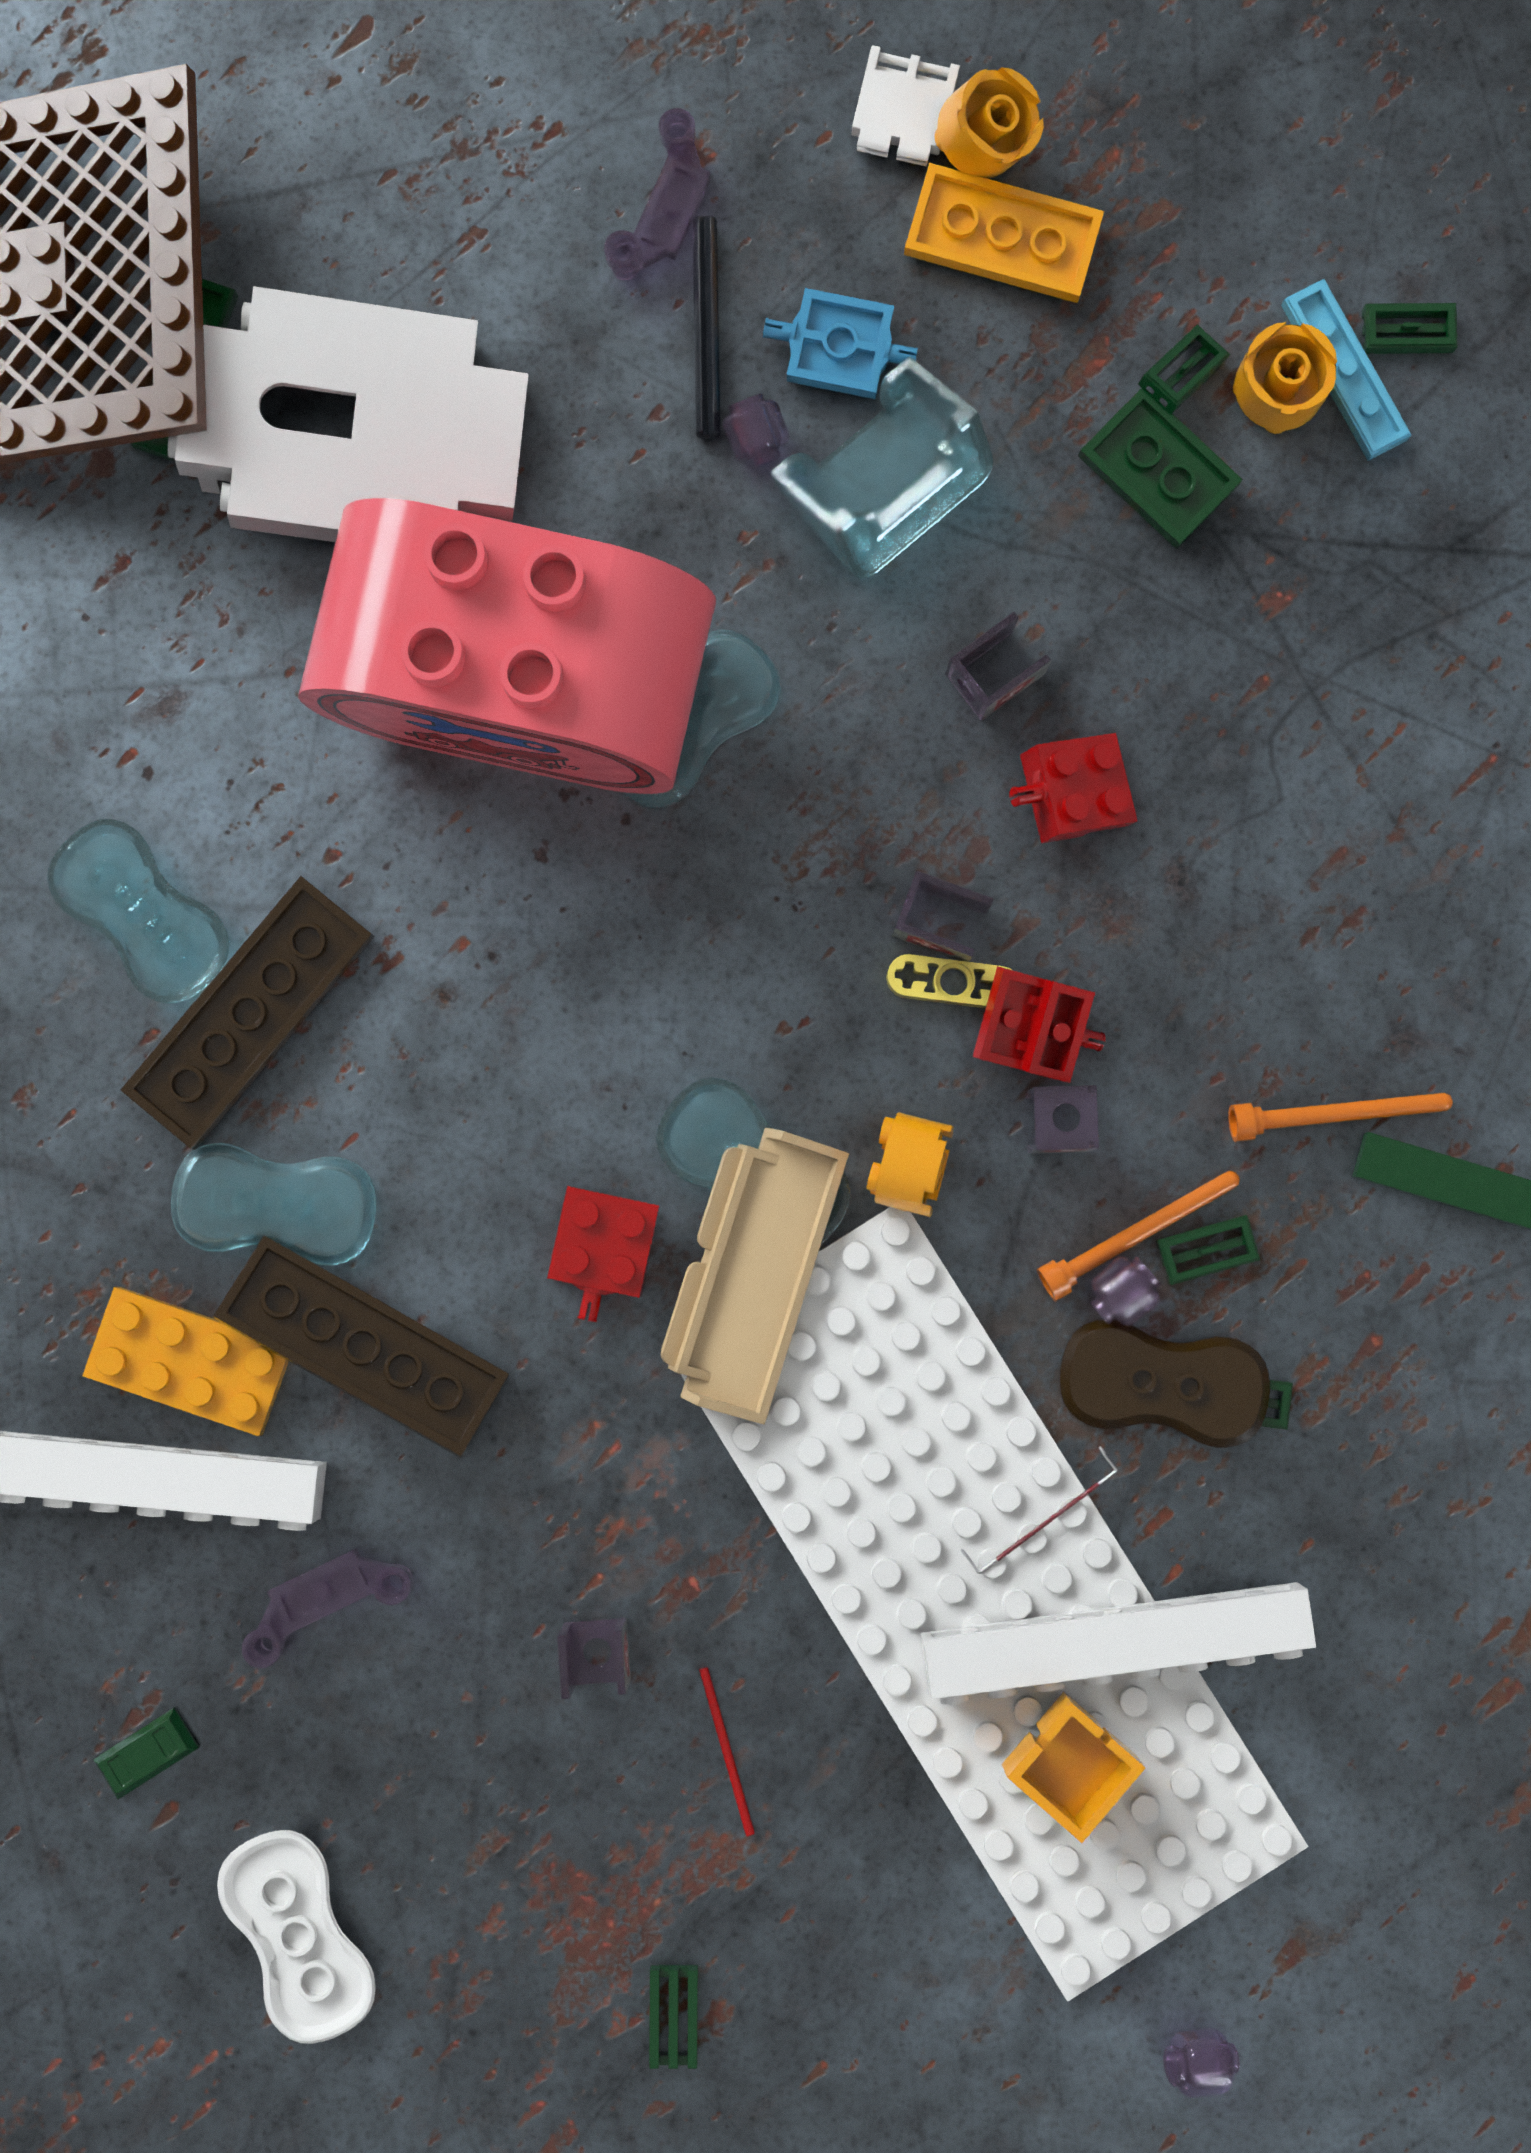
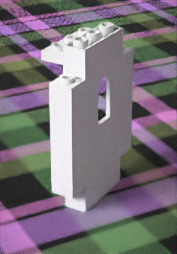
(421, 423)

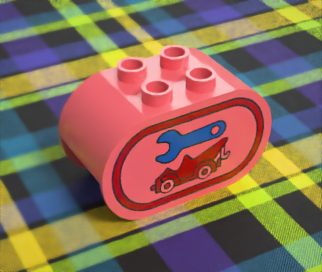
(508, 645)

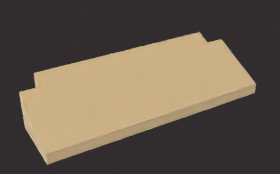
(754, 1272)

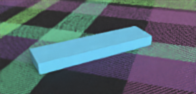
(1357, 385)

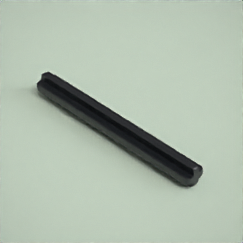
(706, 327)

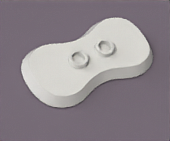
(281, 1902)

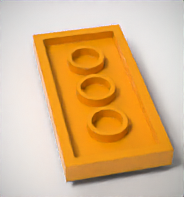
(1003, 233)
(185, 1361)

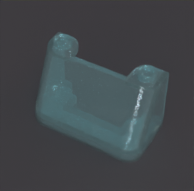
(892, 473)

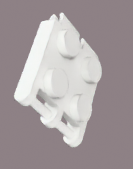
(901, 106)

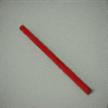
(727, 1752)

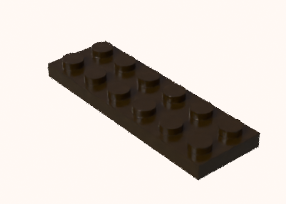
(247, 1013)
(361, 1346)

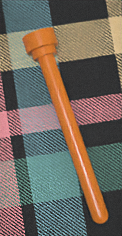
(1249, 1121)
(1061, 1276)

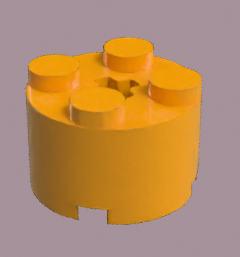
(989, 123)
(1261, 383)
(910, 1164)

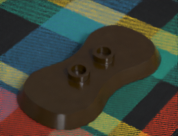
(1202, 1388)

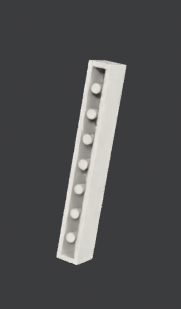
(161, 1480)
(1118, 1641)

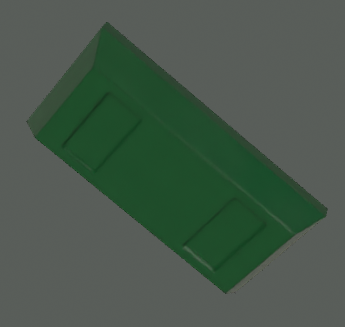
(146, 1753)

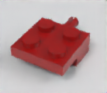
(1076, 787)
(1035, 1025)
(602, 1246)

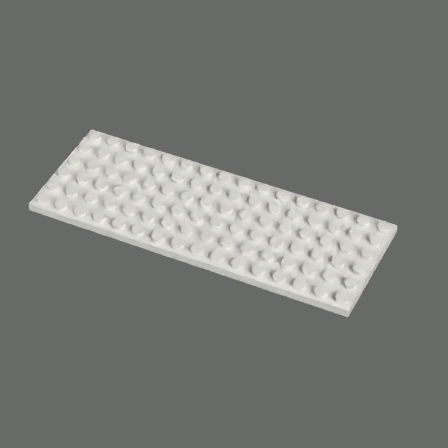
(877, 1467)

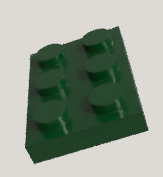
(1160, 467)

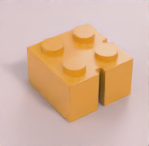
(1073, 1767)

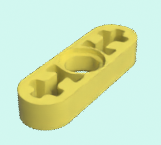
(920, 967)

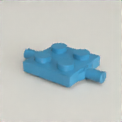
(839, 343)

